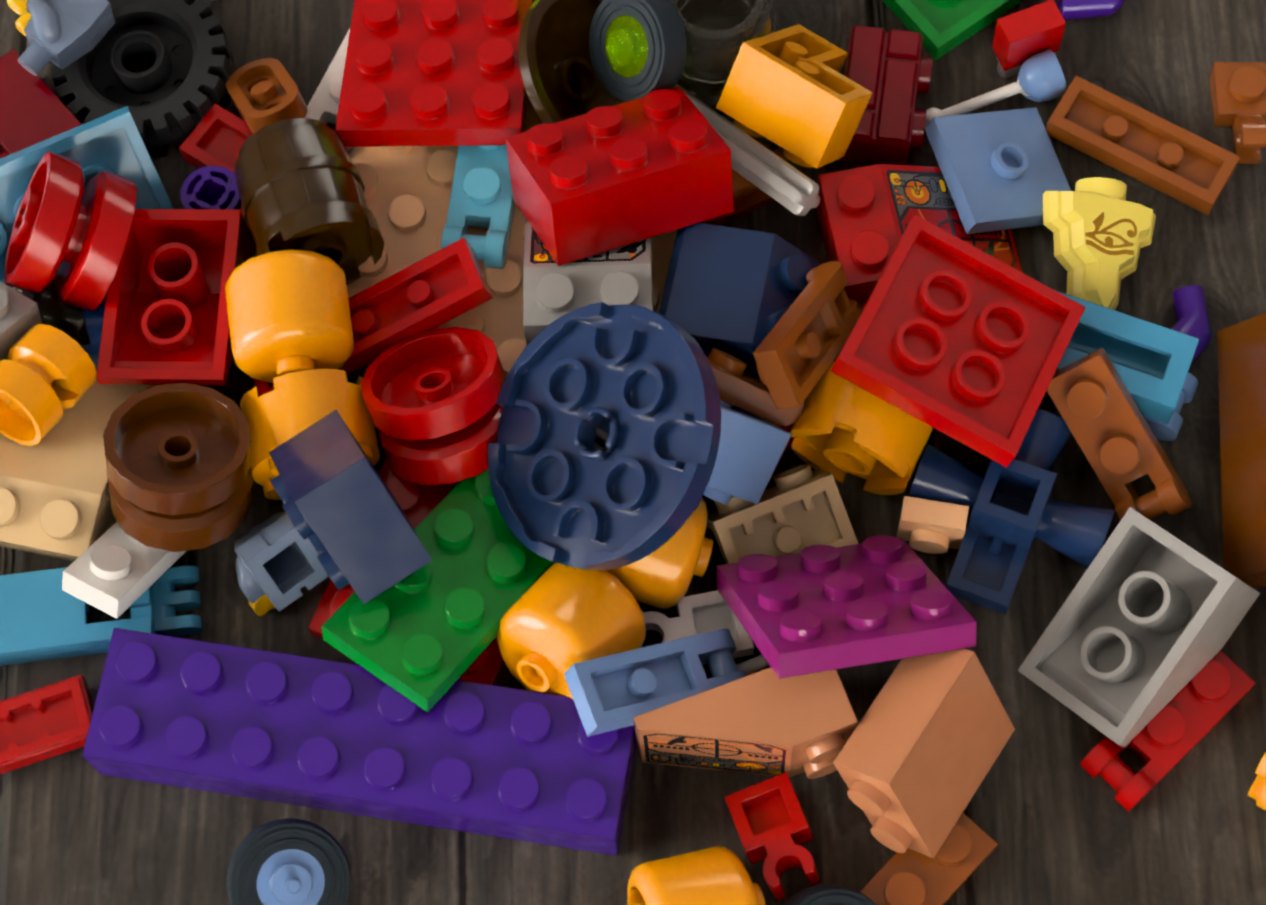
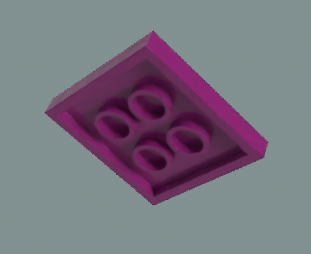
(843, 606)

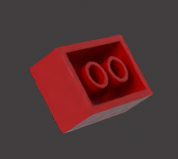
(620, 174)

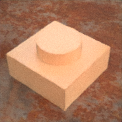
(932, 524)

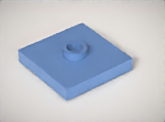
(996, 167)

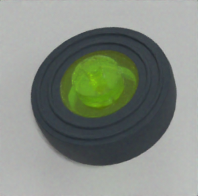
(637, 46)

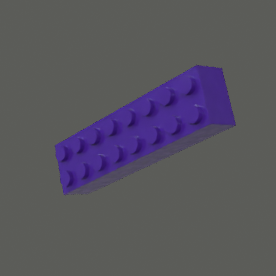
(354, 745)

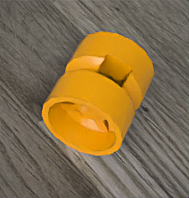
(39, 381)

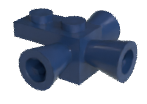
(1008, 512)

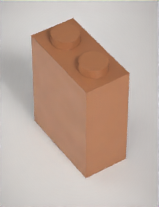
(924, 749)

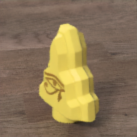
(1097, 236)

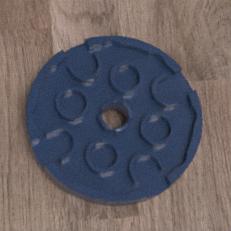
(661, 444)

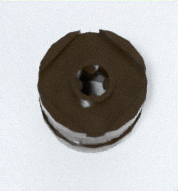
(306, 195)

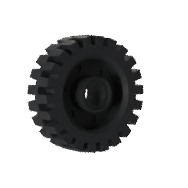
(172, 96)

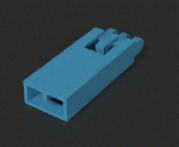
(1145, 355)
(50, 624)

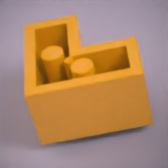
(795, 95)

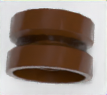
(179, 466)

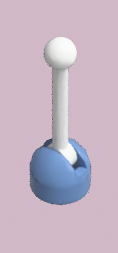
(1038, 80)

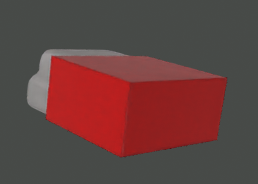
(1027, 34)

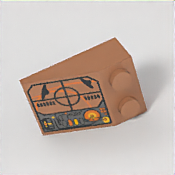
(753, 726)

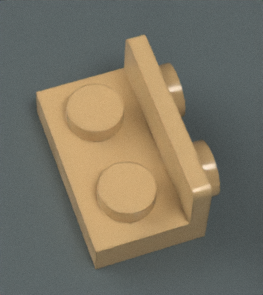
(790, 516)

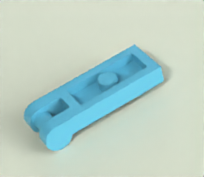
(483, 199)

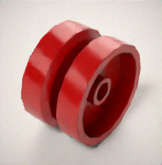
(70, 232)
(436, 404)

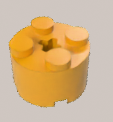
(295, 405)
(858, 434)

